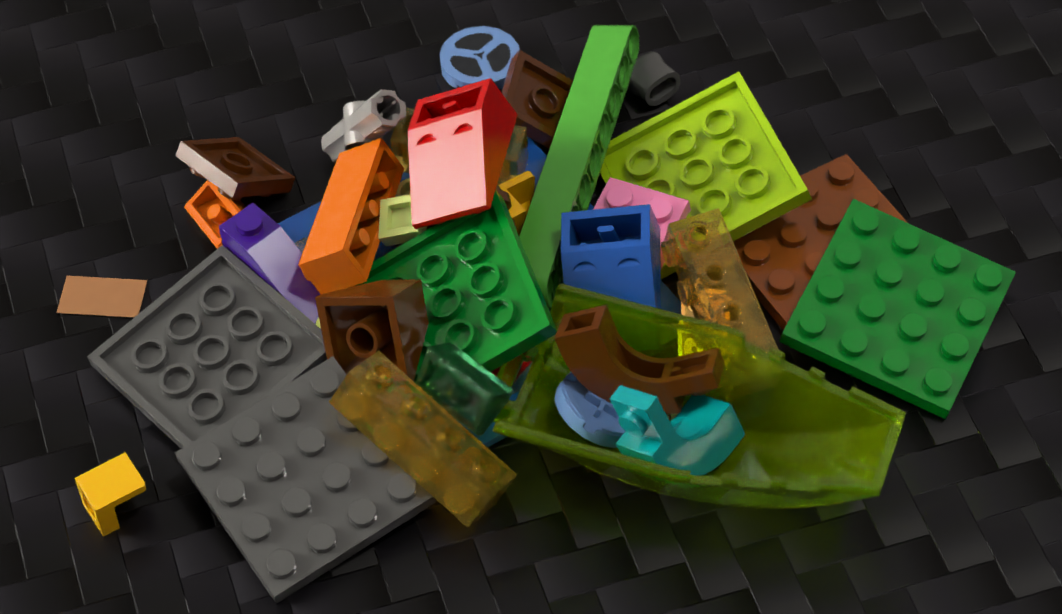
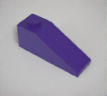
(271, 255)

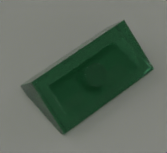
(462, 386)

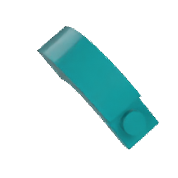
(692, 441)

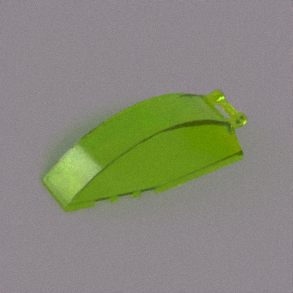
(801, 437)

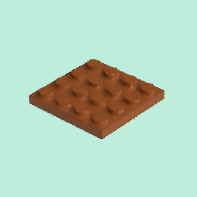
(789, 248)

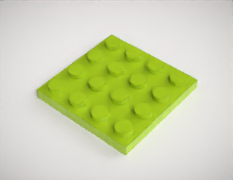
(715, 155)

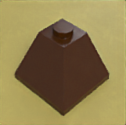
(375, 318)

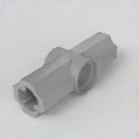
(364, 122)

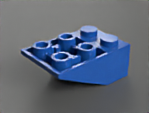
(613, 252)

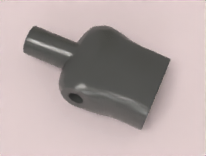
(653, 79)

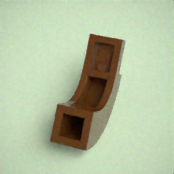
(606, 361)

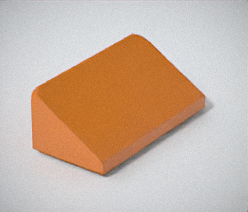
(211, 210)

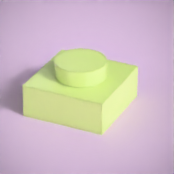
(396, 221)

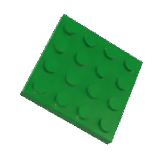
(474, 286)
(898, 308)

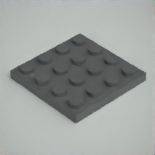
(209, 348)
(300, 483)

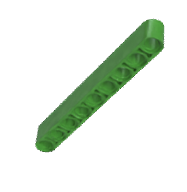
(578, 147)

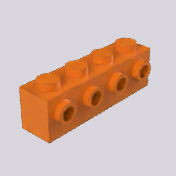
(347, 221)

